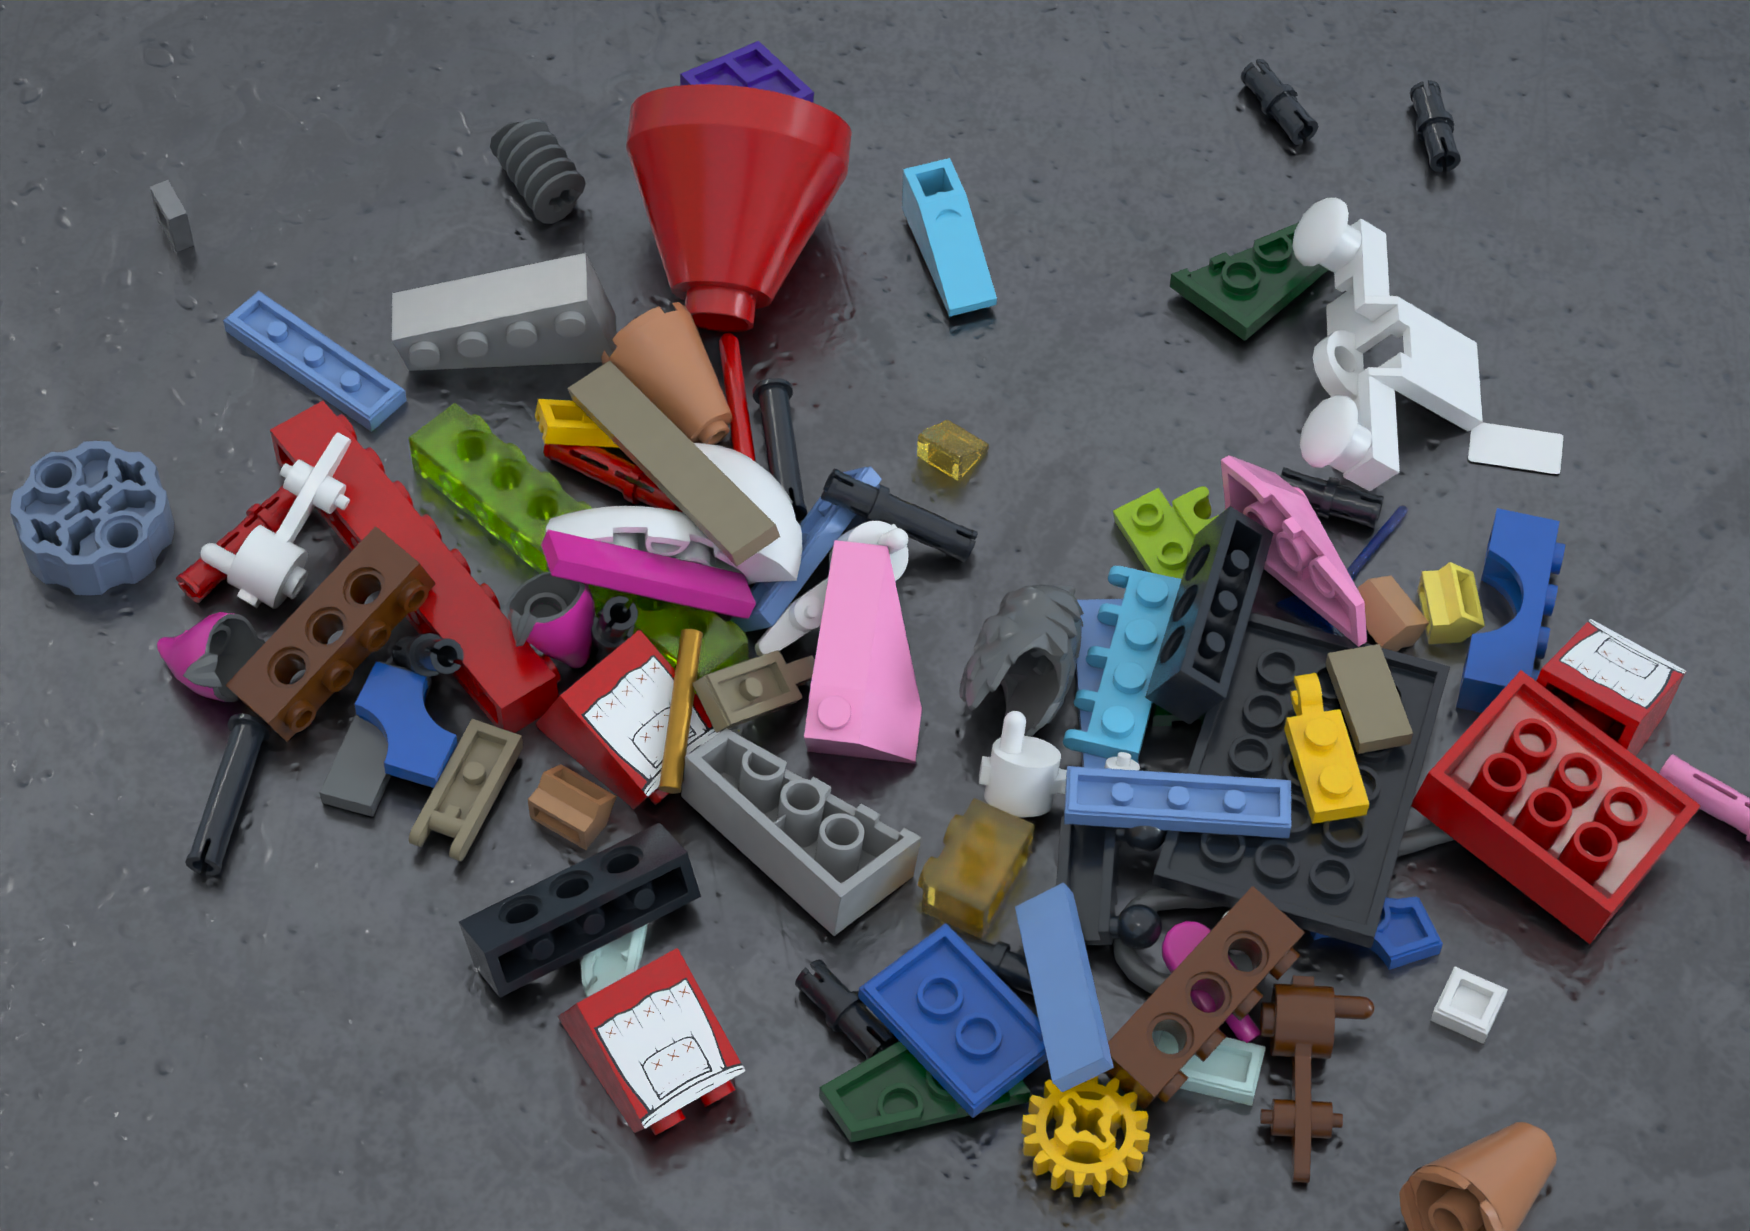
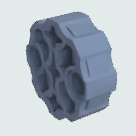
(92, 517)

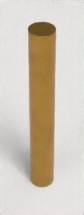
(680, 711)

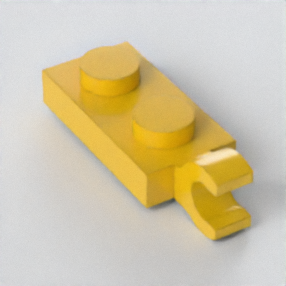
(1323, 756)

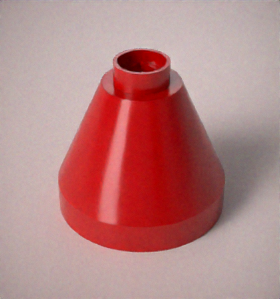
(733, 190)

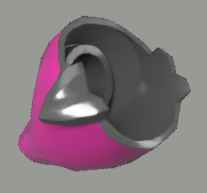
(553, 617)
(211, 654)

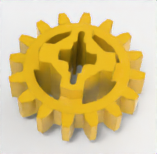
(1083, 1156)

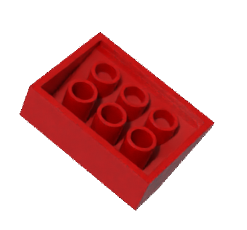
(1554, 805)

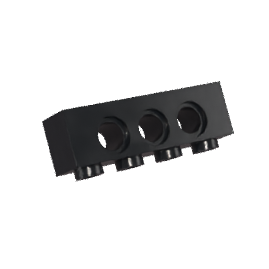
(1209, 616)
(580, 909)

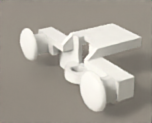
(1437, 370)

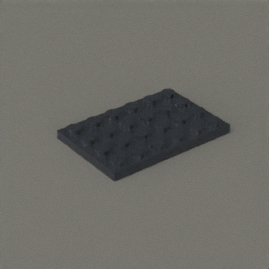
(1327, 872)

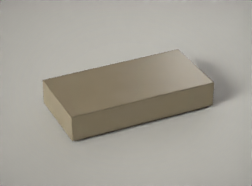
(1369, 698)

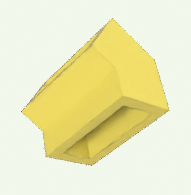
(1450, 604)

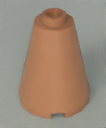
(672, 369)
(1481, 1184)

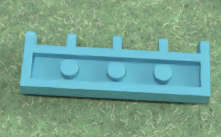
(1120, 704)

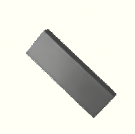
(358, 771)

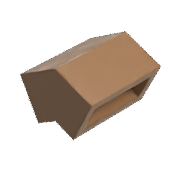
(1391, 614)
(571, 805)

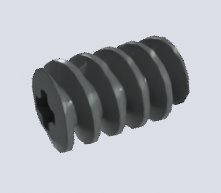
(538, 168)

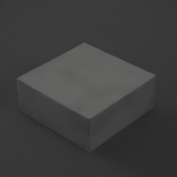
(172, 216)

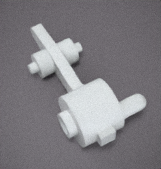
(268, 562)
(807, 610)
(1026, 770)

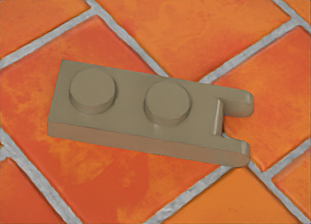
(468, 786)

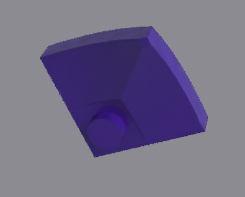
(749, 67)

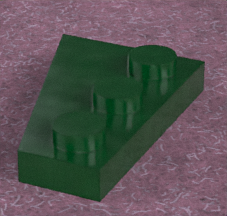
(1250, 285)
(896, 1095)

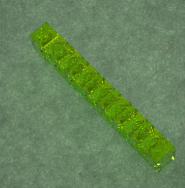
(516, 504)

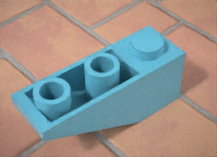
(947, 236)

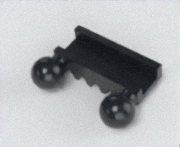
(1089, 869)

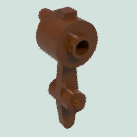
(1303, 1027)

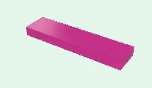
(647, 574)

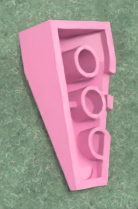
(1300, 548)
(863, 671)

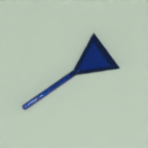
(1304, 613)

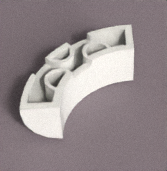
(647, 530)
(783, 556)

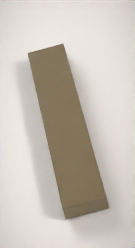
(674, 463)

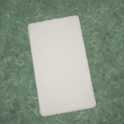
(1516, 448)

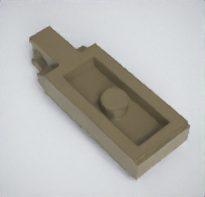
(752, 689)

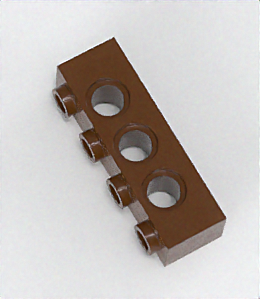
(334, 606)
(1251, 927)

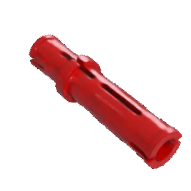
(571, 457)
(202, 578)

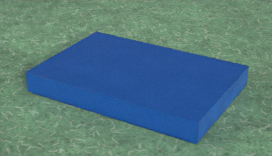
(957, 1019)

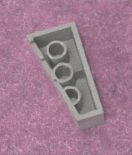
(506, 318)
(805, 839)

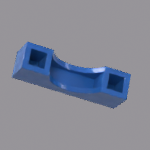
(1519, 566)

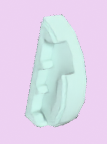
(612, 961)

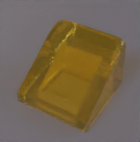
(950, 448)

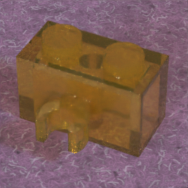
(976, 867)

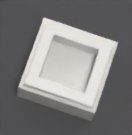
(1469, 1005)

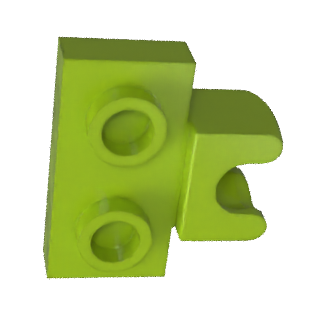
(1164, 533)

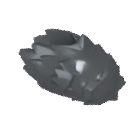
(1029, 651)

